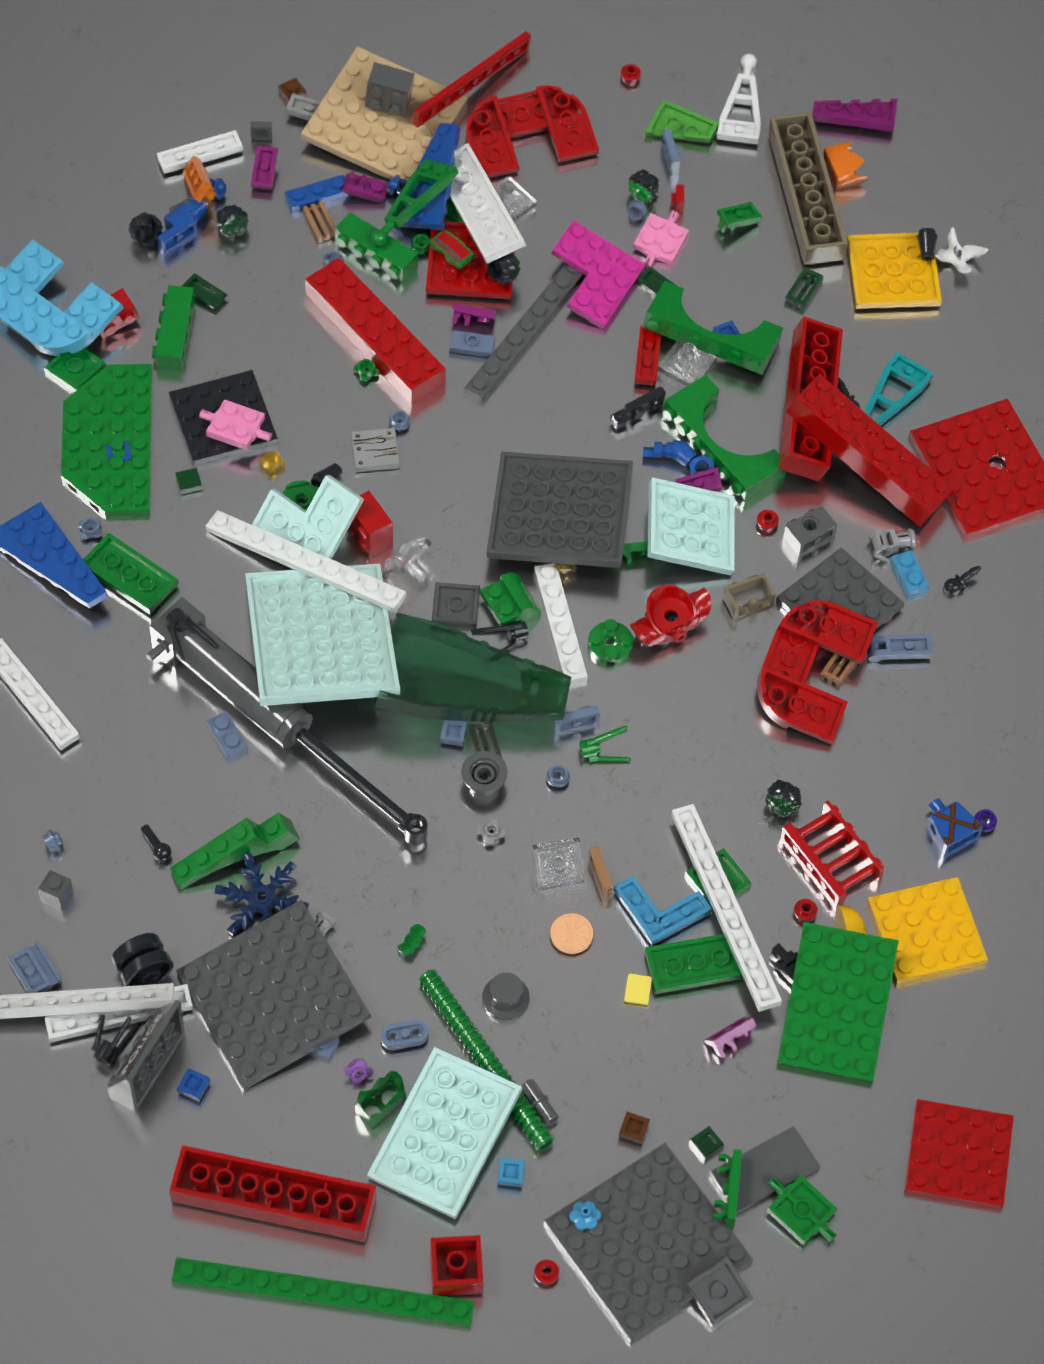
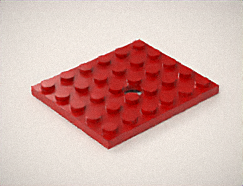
(960, 454)

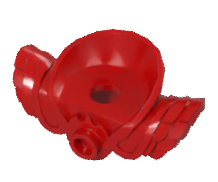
(667, 601)

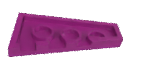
(864, 115)

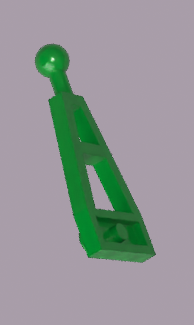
(429, 171)

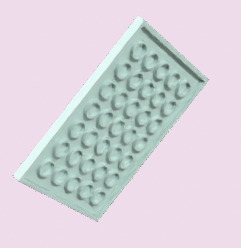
(318, 640)

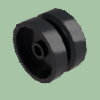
(142, 960)

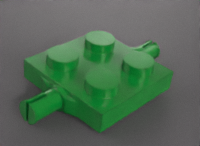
(802, 1209)

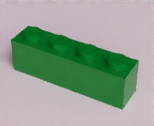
(392, 257)
(174, 327)

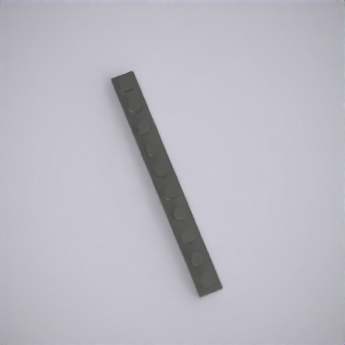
(523, 333)

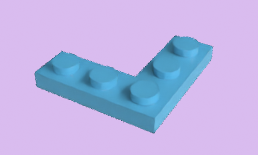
(662, 924)

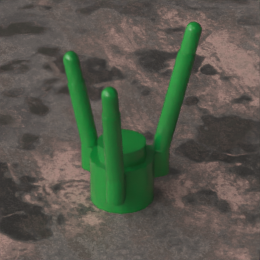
(591, 747)

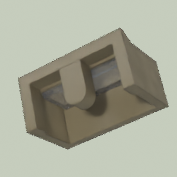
(749, 596)

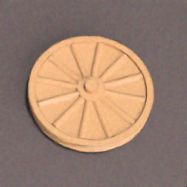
(571, 933)

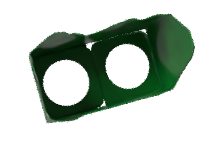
(382, 1084)

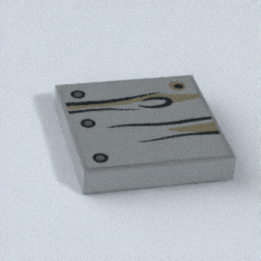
(375, 450)

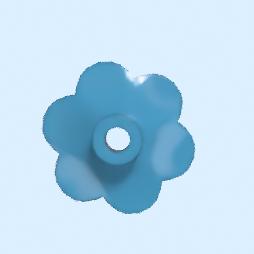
(585, 1220)

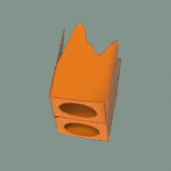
(842, 165)

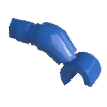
(680, 452)

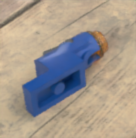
(182, 223)

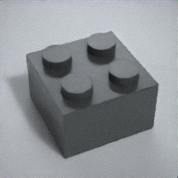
(389, 90)

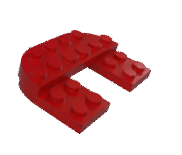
(527, 113)
(790, 658)

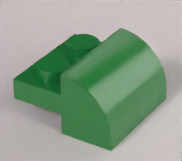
(510, 600)

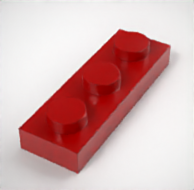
(647, 357)

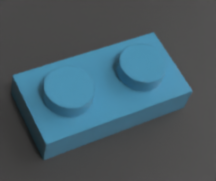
(909, 573)

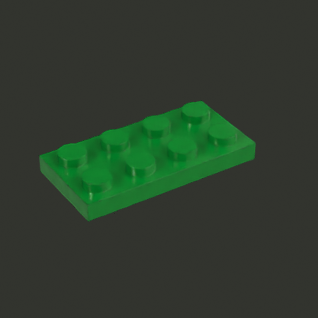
(130, 573)
(691, 963)

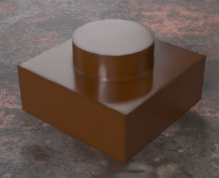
(291, 87)
(634, 1127)

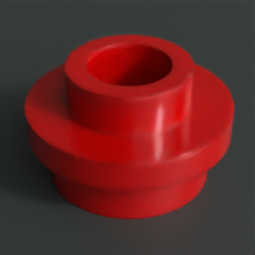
(630, 73)
(767, 525)
(803, 915)
(546, 1278)

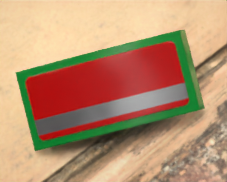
(452, 248)

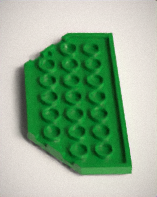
(104, 412)

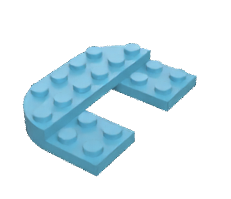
(39, 319)

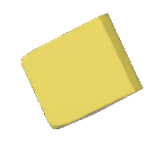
(637, 989)

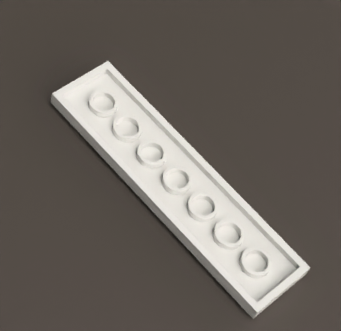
(482, 208)

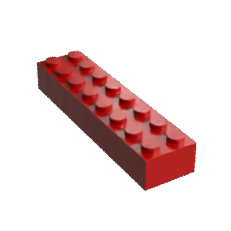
(375, 331)
(813, 352)
(869, 450)
(273, 1193)

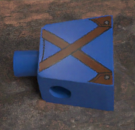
(952, 826)

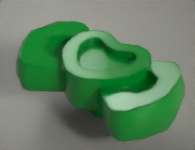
(412, 940)

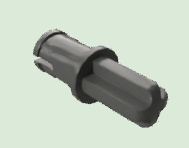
(540, 1102)

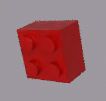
(372, 527)
(456, 1265)

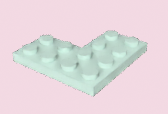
(320, 526)

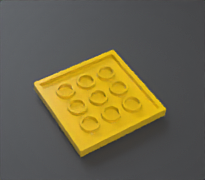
(891, 273)
(931, 927)

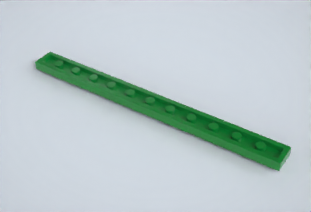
(323, 1292)

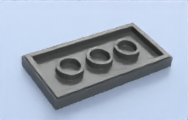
(779, 1157)

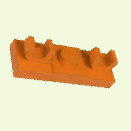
(198, 180)

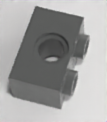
(804, 540)

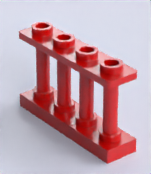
(821, 871)

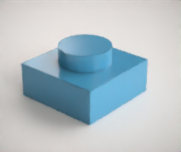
(511, 1172)

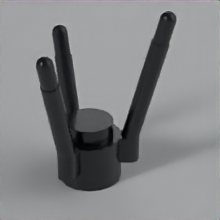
(180, 621)
(515, 631)
(108, 1051)

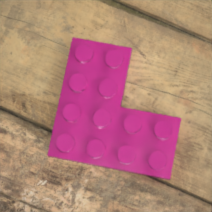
(606, 269)

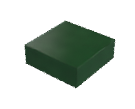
(188, 481)
(706, 1143)

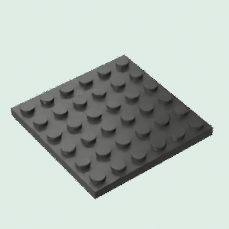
(560, 509)
(273, 994)
(648, 1241)

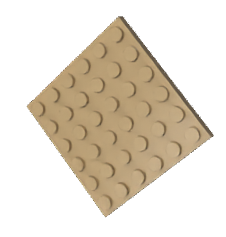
(372, 137)

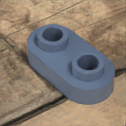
(403, 1032)

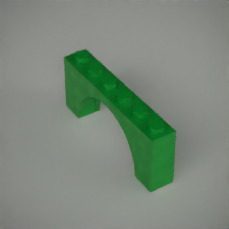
(747, 350)
(743, 473)

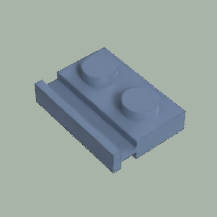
(34, 969)

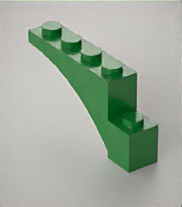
(232, 845)

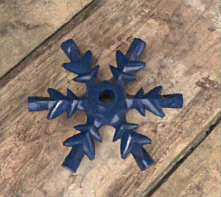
(258, 888)

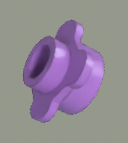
(358, 1065)

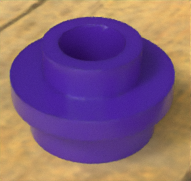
(988, 815)

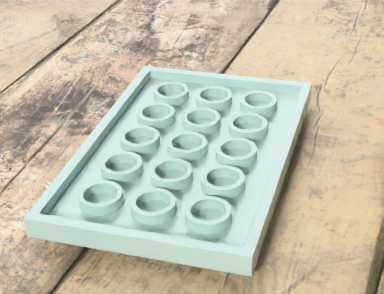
(444, 1132)

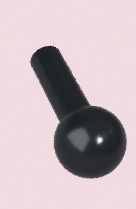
(161, 851)

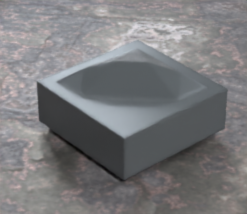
(261, 130)

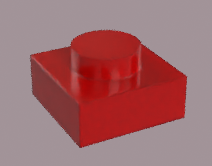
(678, 199)

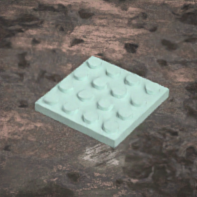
(691, 526)

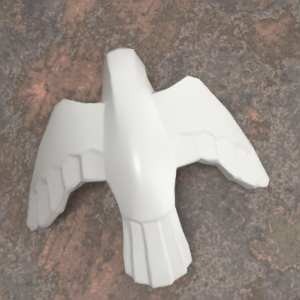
(959, 255)

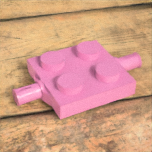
(660, 239)
(235, 425)

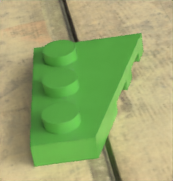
(683, 124)

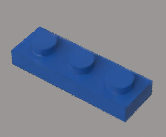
(324, 191)

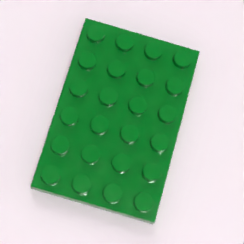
(838, 1002)

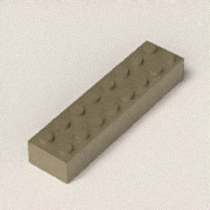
(807, 188)

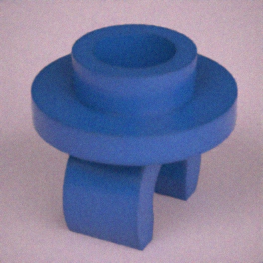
(394, 183)
(220, 187)

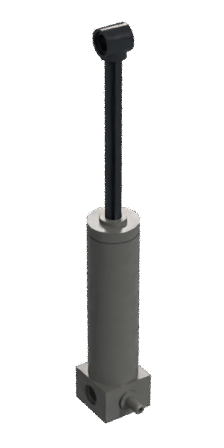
(285, 723)

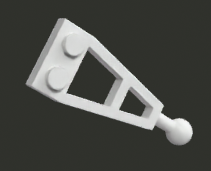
(741, 130)

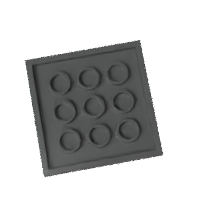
(845, 583)

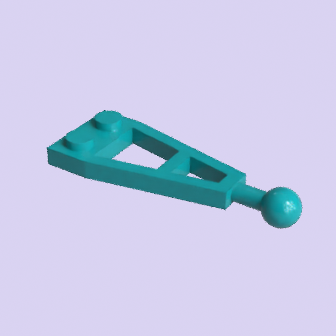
(905, 371)

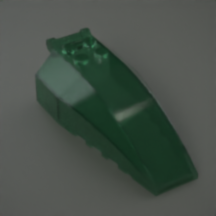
(468, 680)

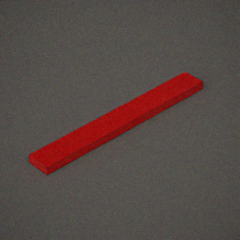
(471, 79)

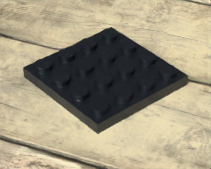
(190, 401)

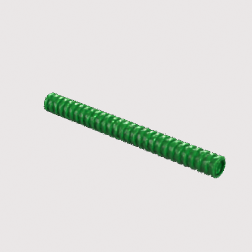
(482, 1054)

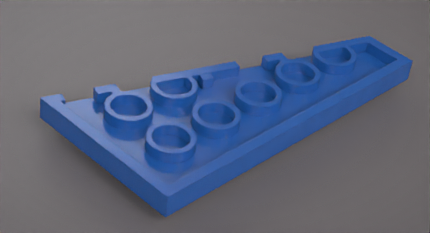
(439, 150)
(45, 550)

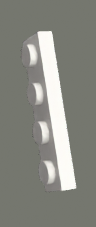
(204, 149)

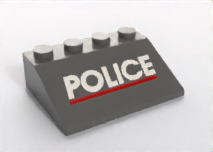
(148, 1056)

